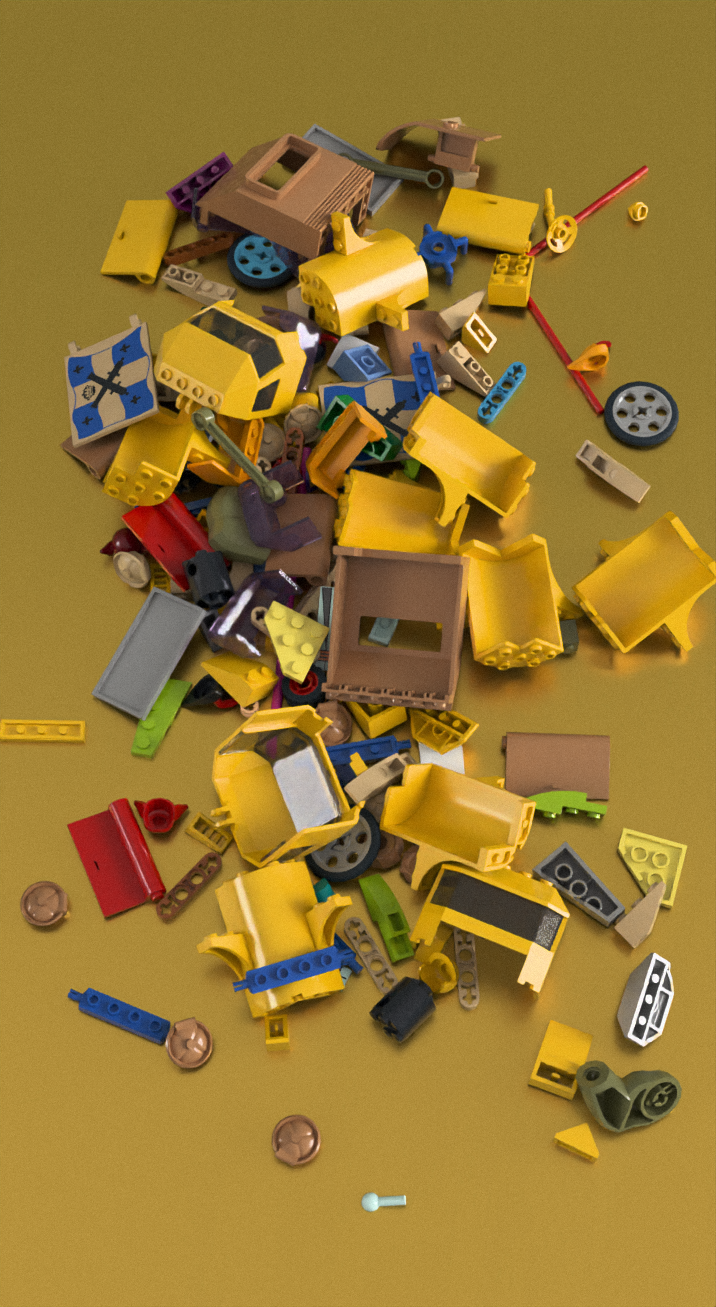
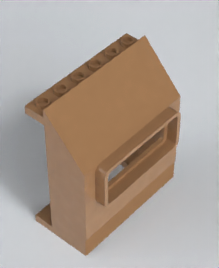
(302, 209)
(396, 588)

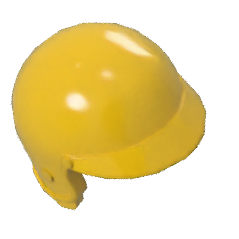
(439, 973)

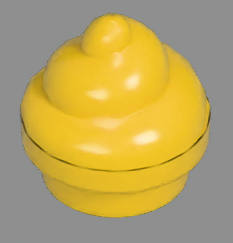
(637, 211)

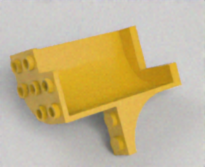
(363, 279)
(155, 456)
(466, 460)
(394, 515)
(646, 584)
(514, 604)
(455, 819)
(273, 919)

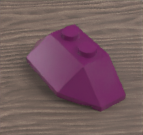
(203, 179)

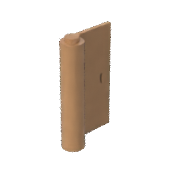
(421, 329)
(97, 453)
(313, 559)
(557, 763)

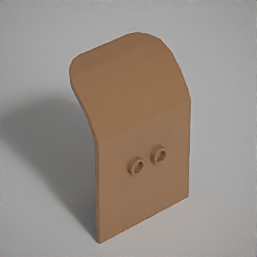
(455, 144)

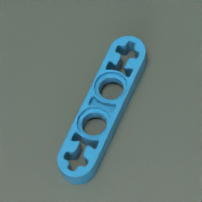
(501, 392)

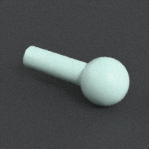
(372, 1202)

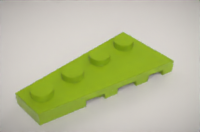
(153, 729)

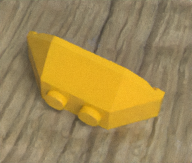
(440, 729)

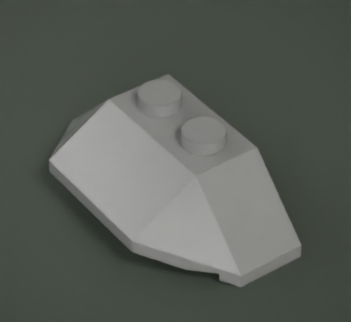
(646, 1000)

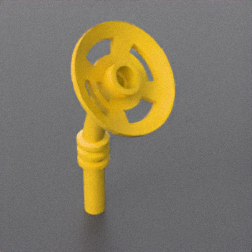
(558, 231)

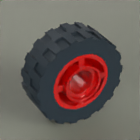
(297, 695)

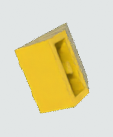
(510, 280)
(560, 1058)

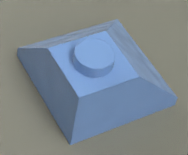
(360, 365)

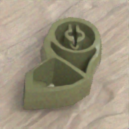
(229, 529)
(629, 1100)

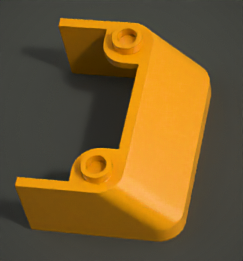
(246, 436)
(341, 446)

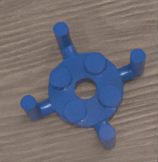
(446, 256)

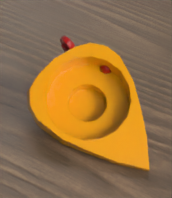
(592, 357)

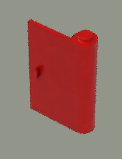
(169, 535)
(124, 861)

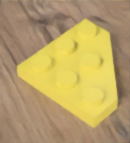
(294, 640)
(653, 861)

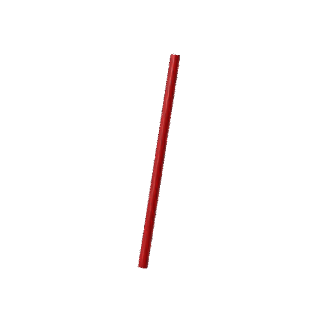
(595, 205)
(564, 355)

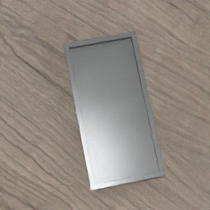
(382, 185)
(149, 653)

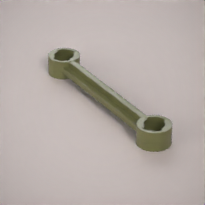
(397, 171)
(269, 490)

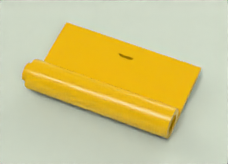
(488, 220)
(141, 239)

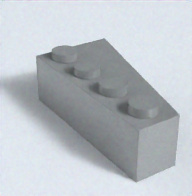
(579, 884)

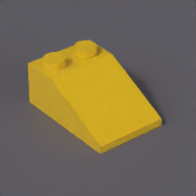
(242, 677)
(377, 718)

